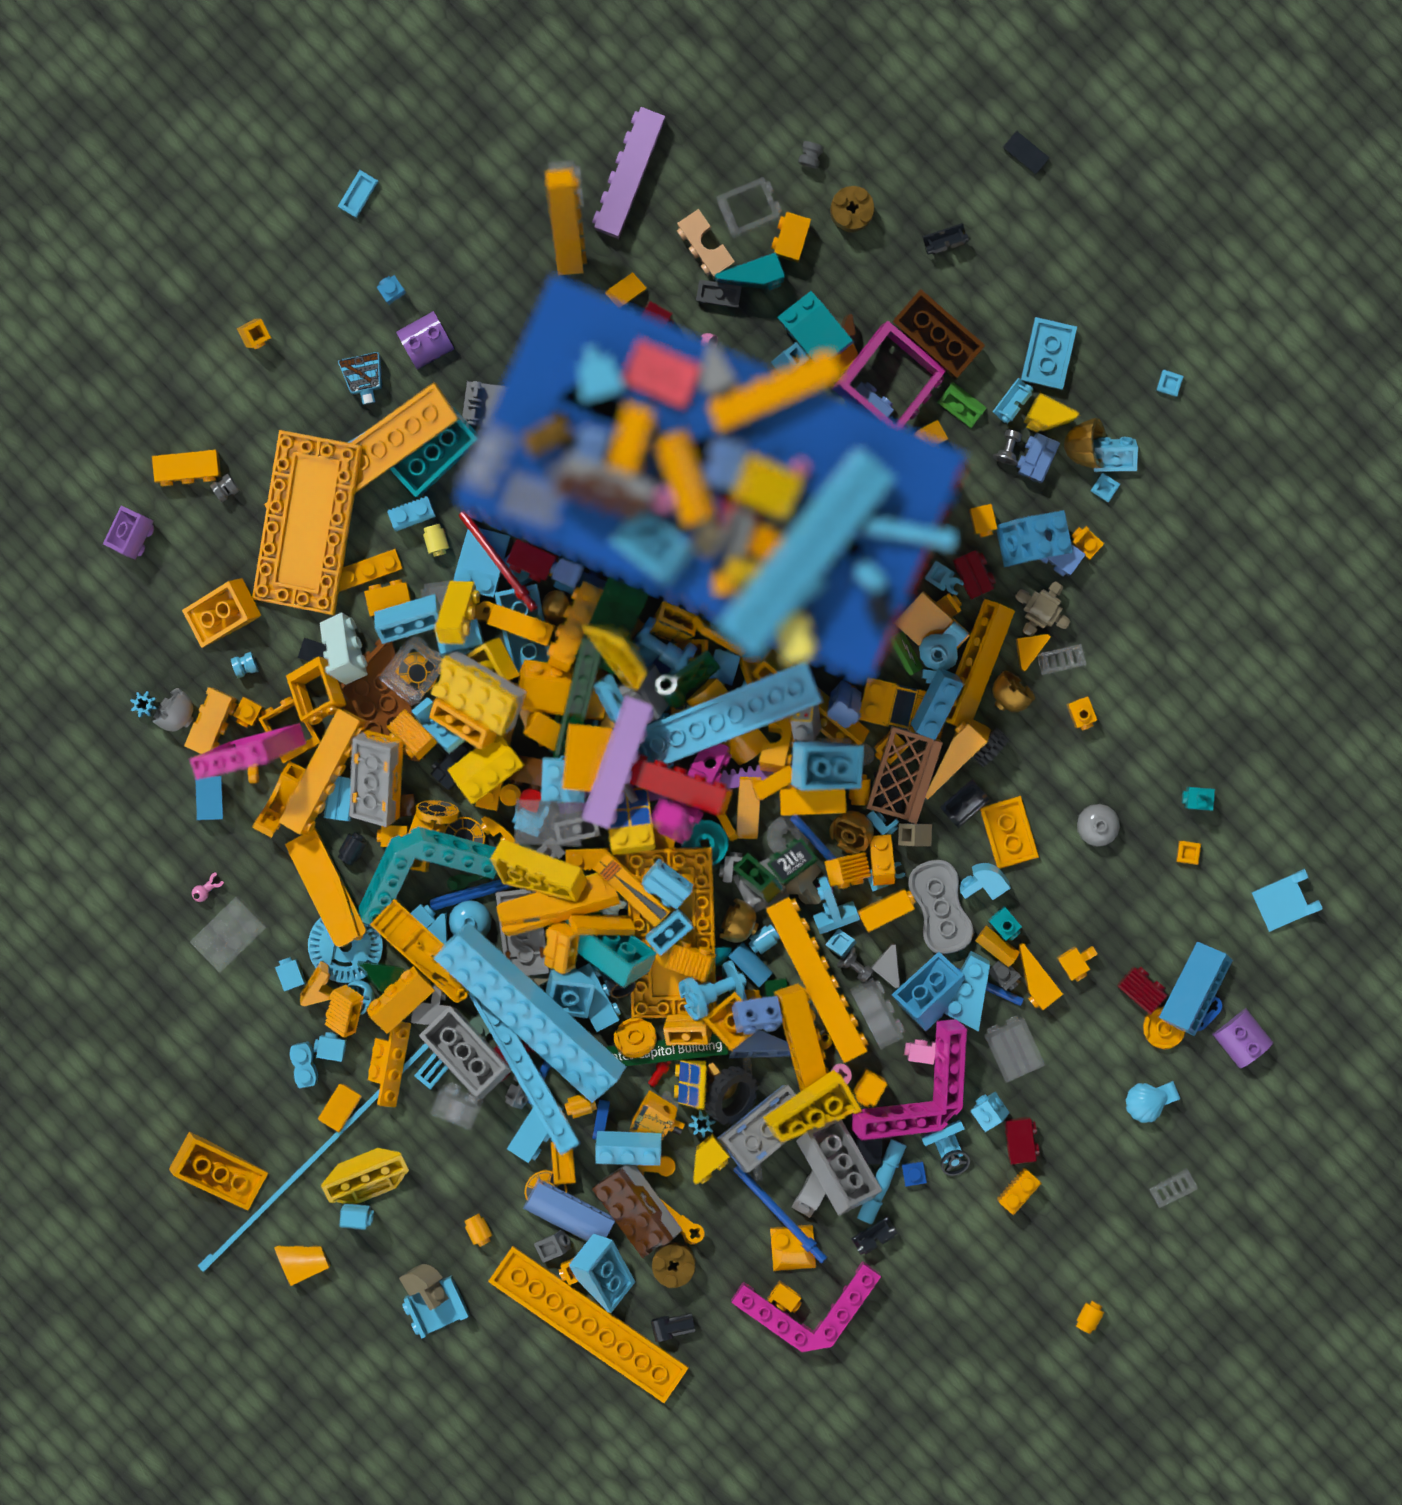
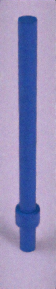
(808, 1243)

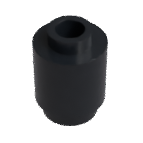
(352, 848)

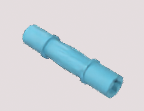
(909, 532)
(883, 1176)

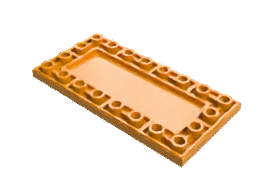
(307, 522)
(658, 990)

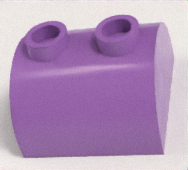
(425, 340)
(129, 533)
(1243, 1039)

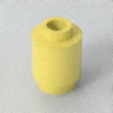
(435, 540)

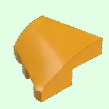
(301, 1261)

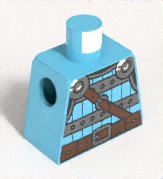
(363, 375)

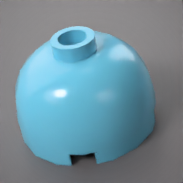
(473, 913)

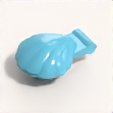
(941, 648)
(1147, 1102)

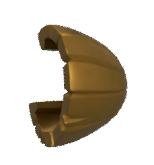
(1080, 446)

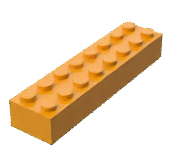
(816, 979)

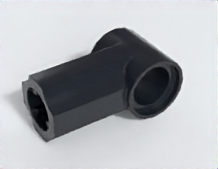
(667, 1327)

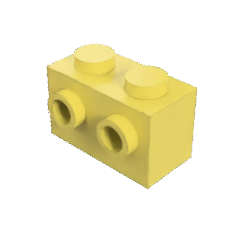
(796, 638)

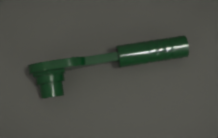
(461, 881)

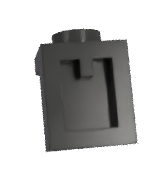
(1005, 976)
(553, 1246)

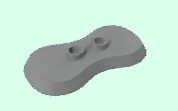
(936, 891)

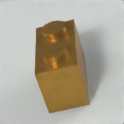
(546, 436)

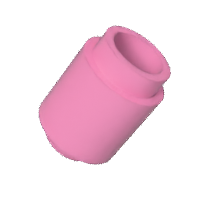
(663, 507)

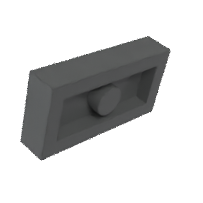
(718, 293)

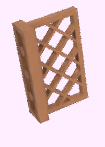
(922, 778)

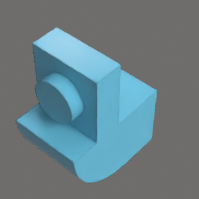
(985, 876)

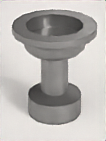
(1006, 456)
(850, 961)

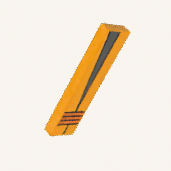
(631, 889)

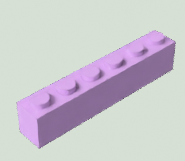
(629, 173)
(617, 761)

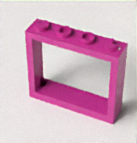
(854, 398)
(248, 751)

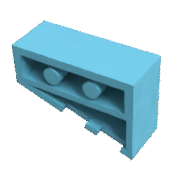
(969, 998)

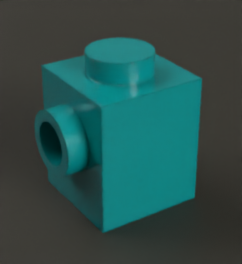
(1005, 924)

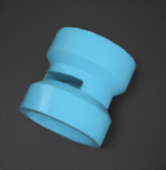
(249, 664)

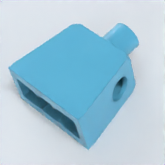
(598, 376)

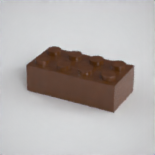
(938, 334)

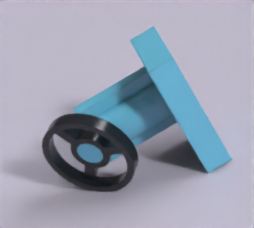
(948, 1148)

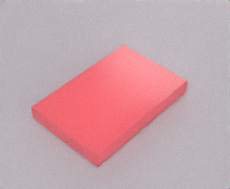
(661, 374)

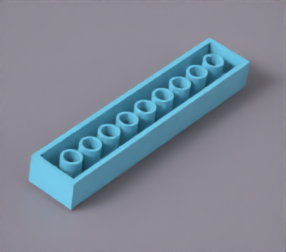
(805, 552)
(530, 1012)

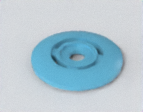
(323, 949)

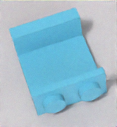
(430, 1320)

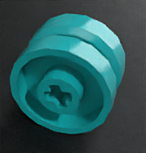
(714, 834)

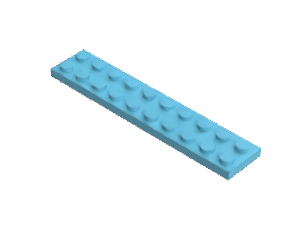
(731, 715)

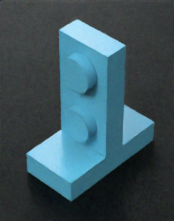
(442, 735)
(834, 915)

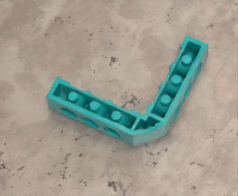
(427, 846)

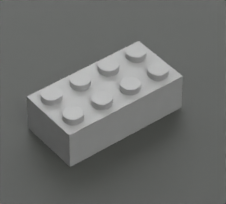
(465, 1052)
(839, 1166)

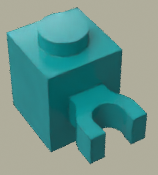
(1198, 798)

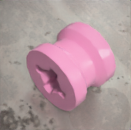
(844, 1071)

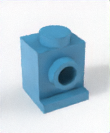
(390, 289)

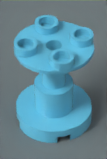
(668, 654)
(701, 995)

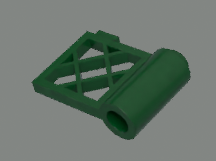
(675, 687)

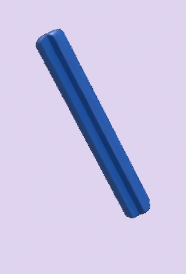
(468, 894)

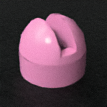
(708, 337)
(796, 470)

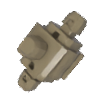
(1042, 609)

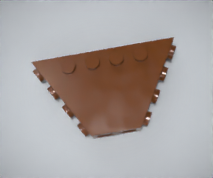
(371, 697)

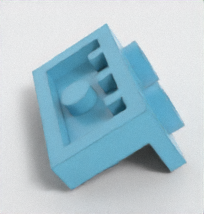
(1116, 454)
(609, 696)

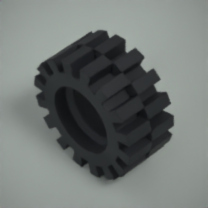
(994, 745)

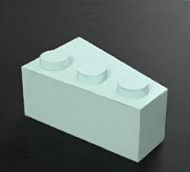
(343, 649)

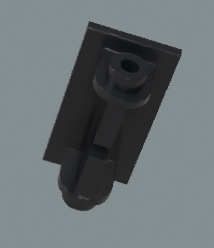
(940, 240)
(881, 1231)

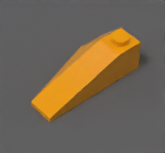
(965, 743)

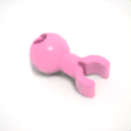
(203, 890)

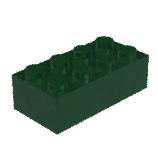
(617, 606)

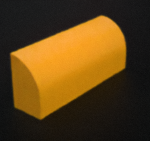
(685, 478)
(742, 747)

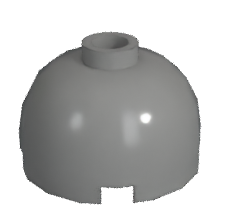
(174, 712)
(1098, 825)

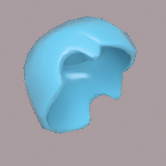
(365, 990)

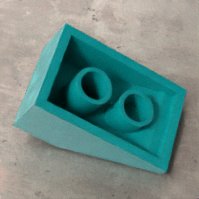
(759, 273)
(814, 327)

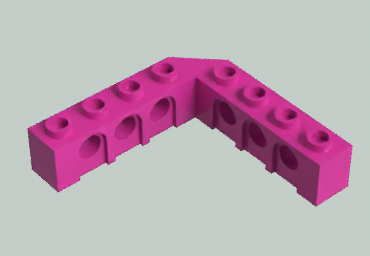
(678, 819)
(930, 1115)
(827, 1330)

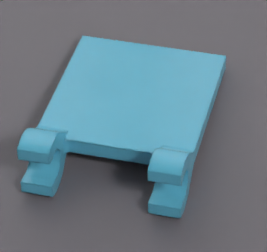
(1284, 902)

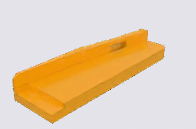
(326, 888)
(550, 909)
(418, 947)

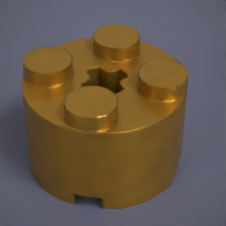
(858, 198)
(669, 1276)

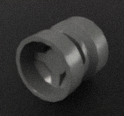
(811, 154)
(221, 492)

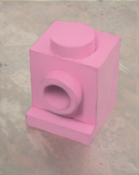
(920, 1051)

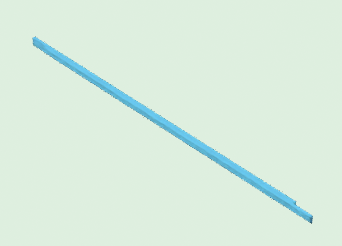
(211, 1258)

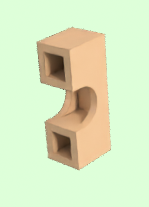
(693, 229)

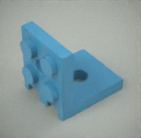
(1025, 538)

